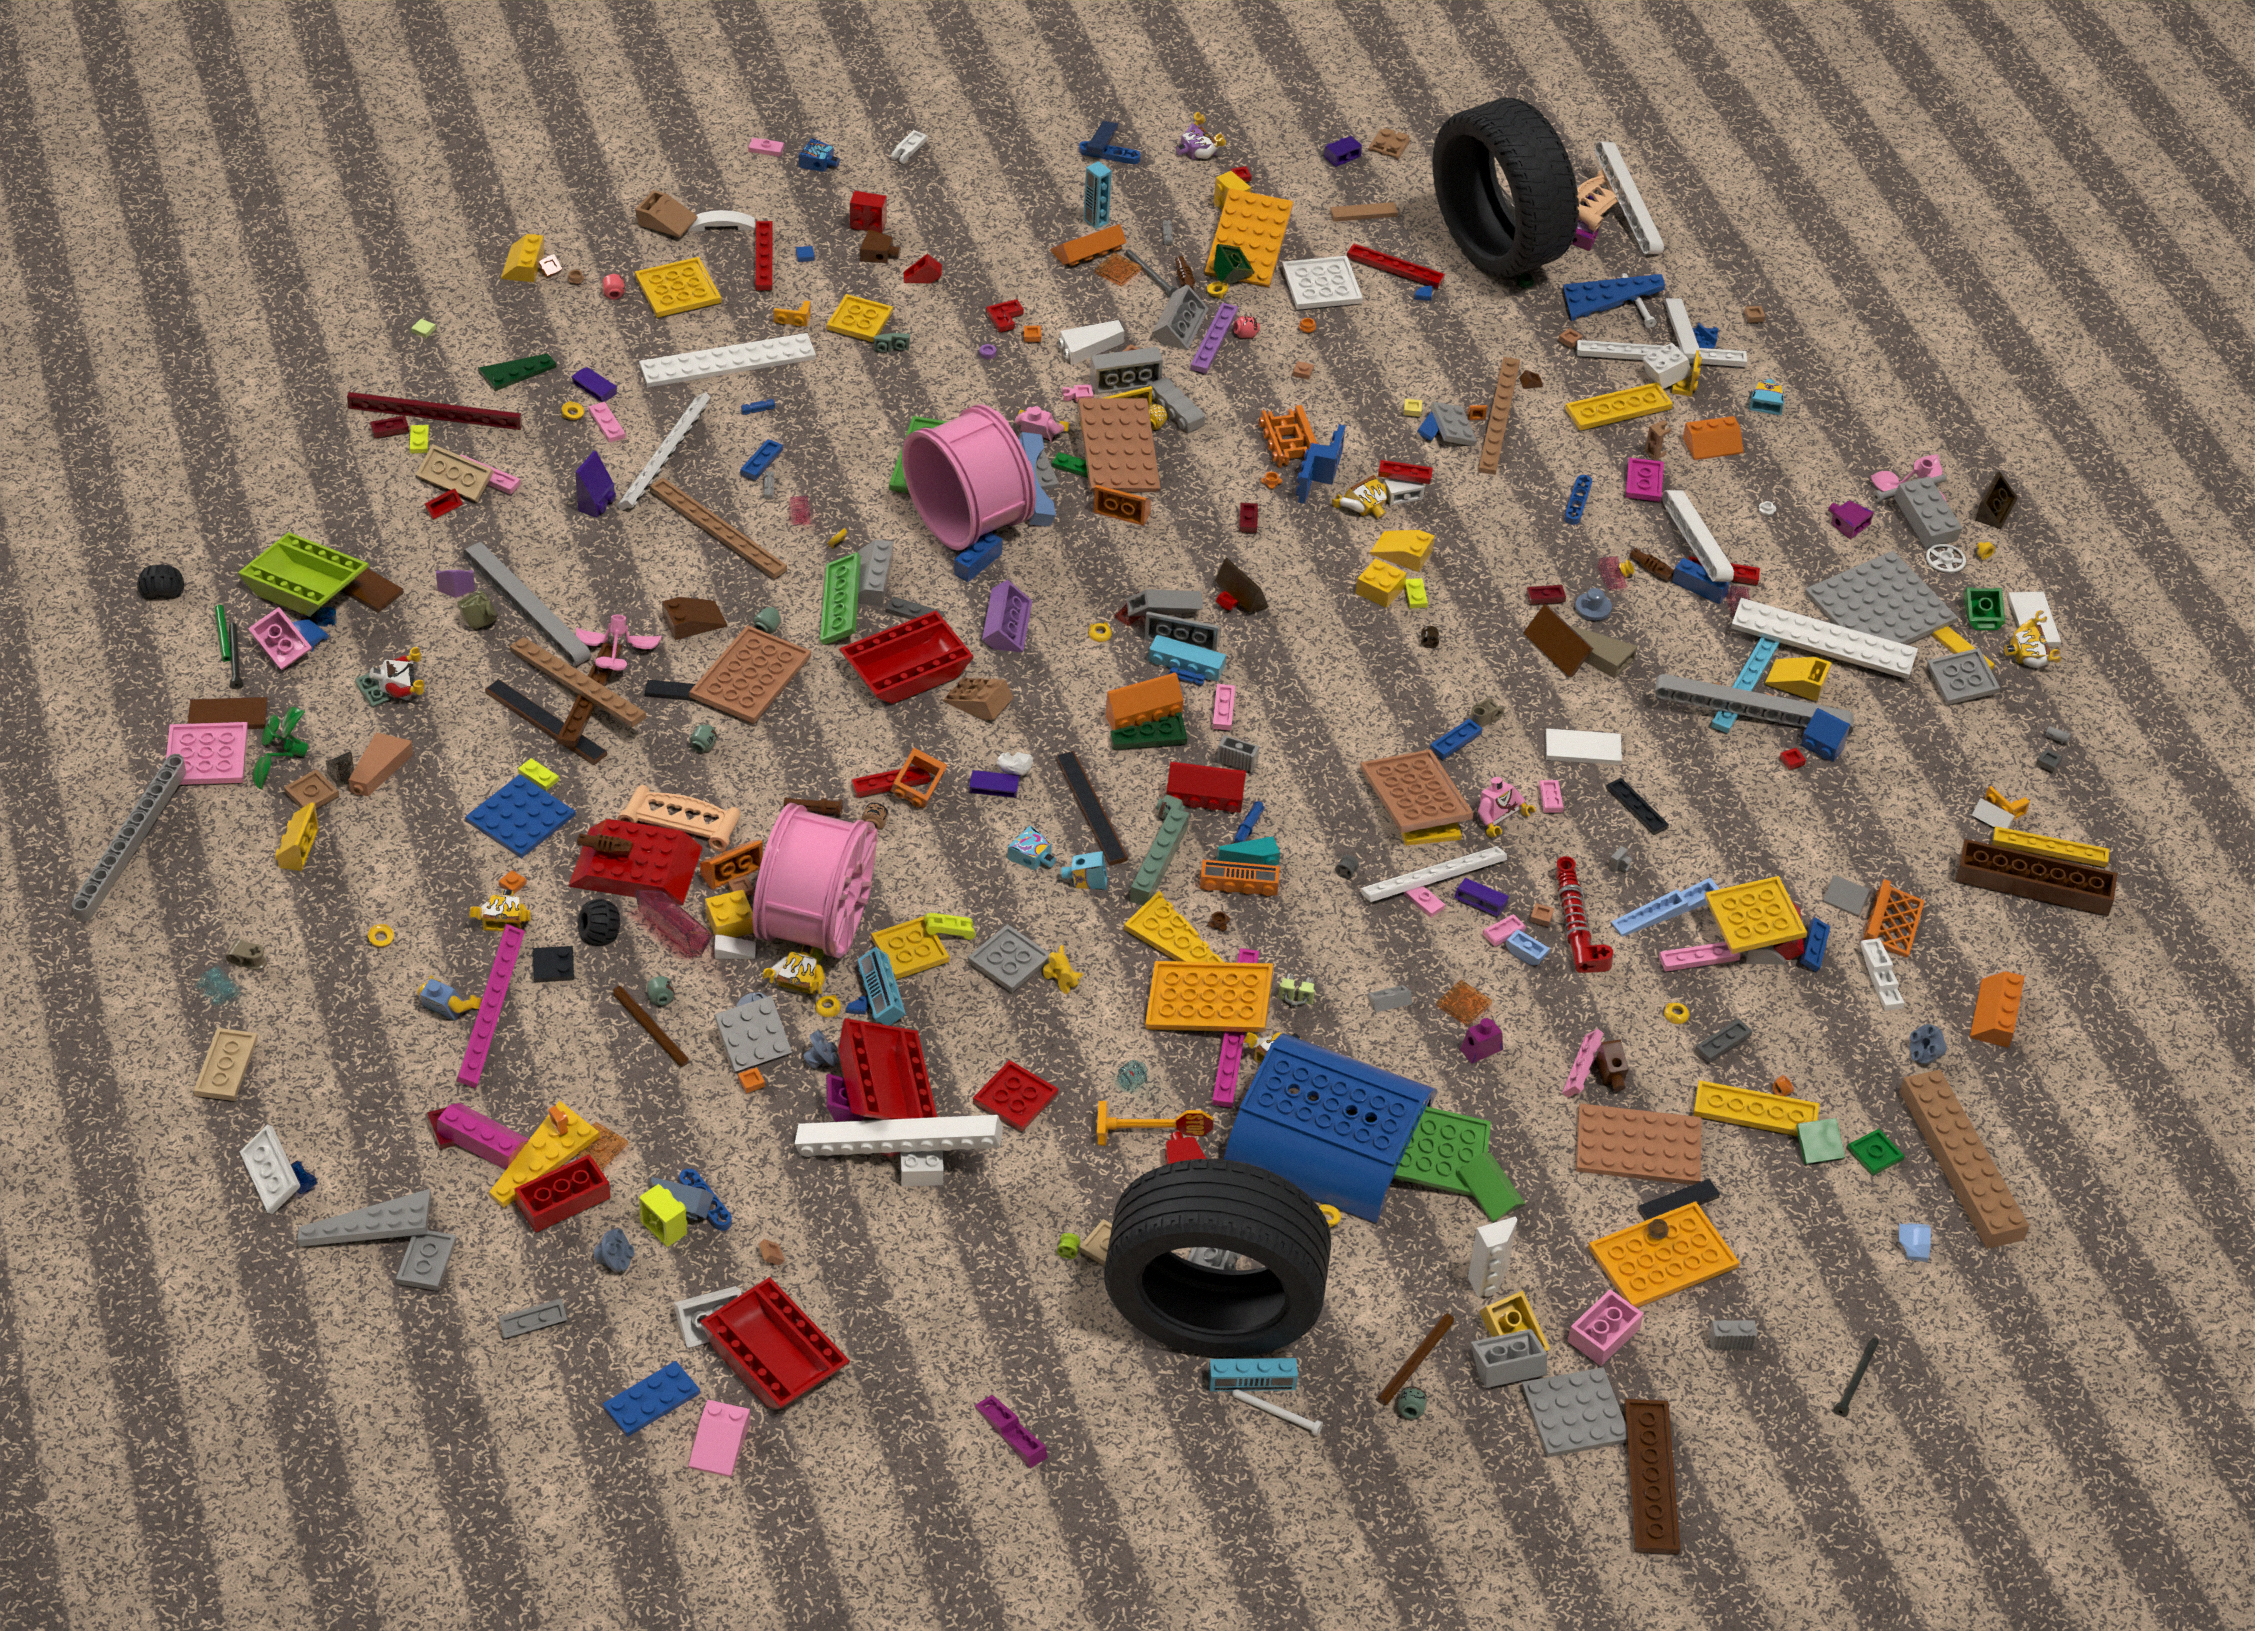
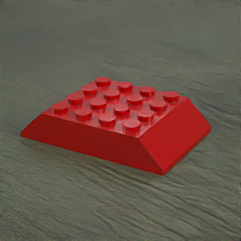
(908, 657)
(658, 861)
(885, 1071)
(772, 1344)

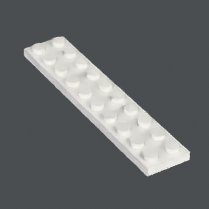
(727, 360)
(1824, 638)

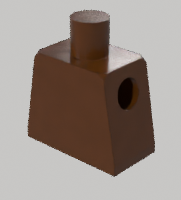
(878, 248)
(1612, 1064)

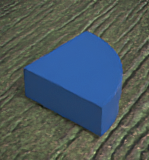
(1424, 293)
(858, 1006)

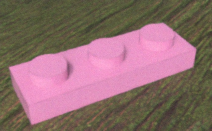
(607, 422)
(1223, 707)

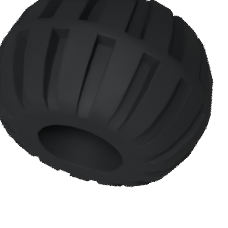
(160, 581)
(598, 922)

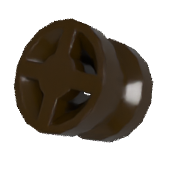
(1430, 637)

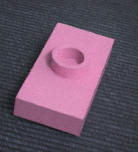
(766, 146)
(1551, 796)
(1425, 900)
(1503, 930)

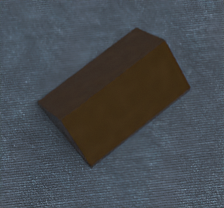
(1996, 503)
(1241, 587)

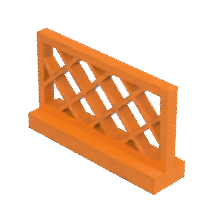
(1881, 903)

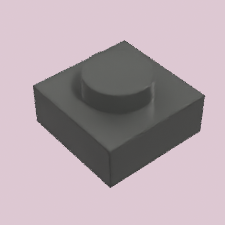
(2049, 760)

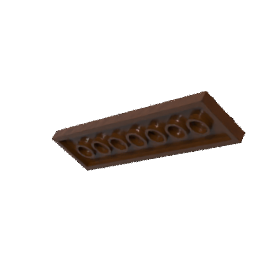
(1651, 1476)

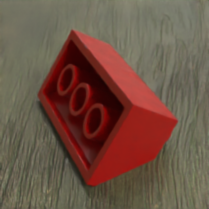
(1207, 786)

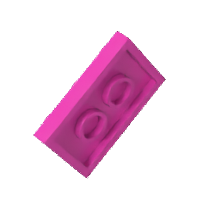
(1644, 479)

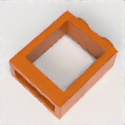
(926, 763)

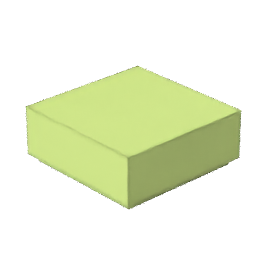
(423, 328)

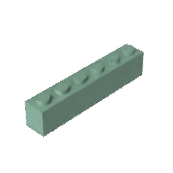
(1159, 856)

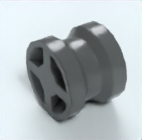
(1347, 867)

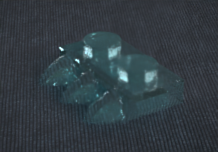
(217, 984)

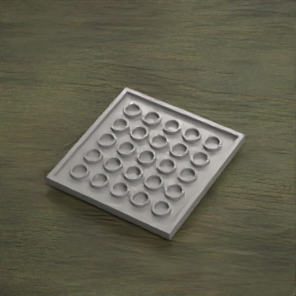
(1882, 601)

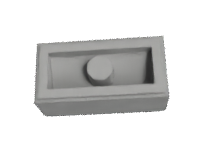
(1390, 998)

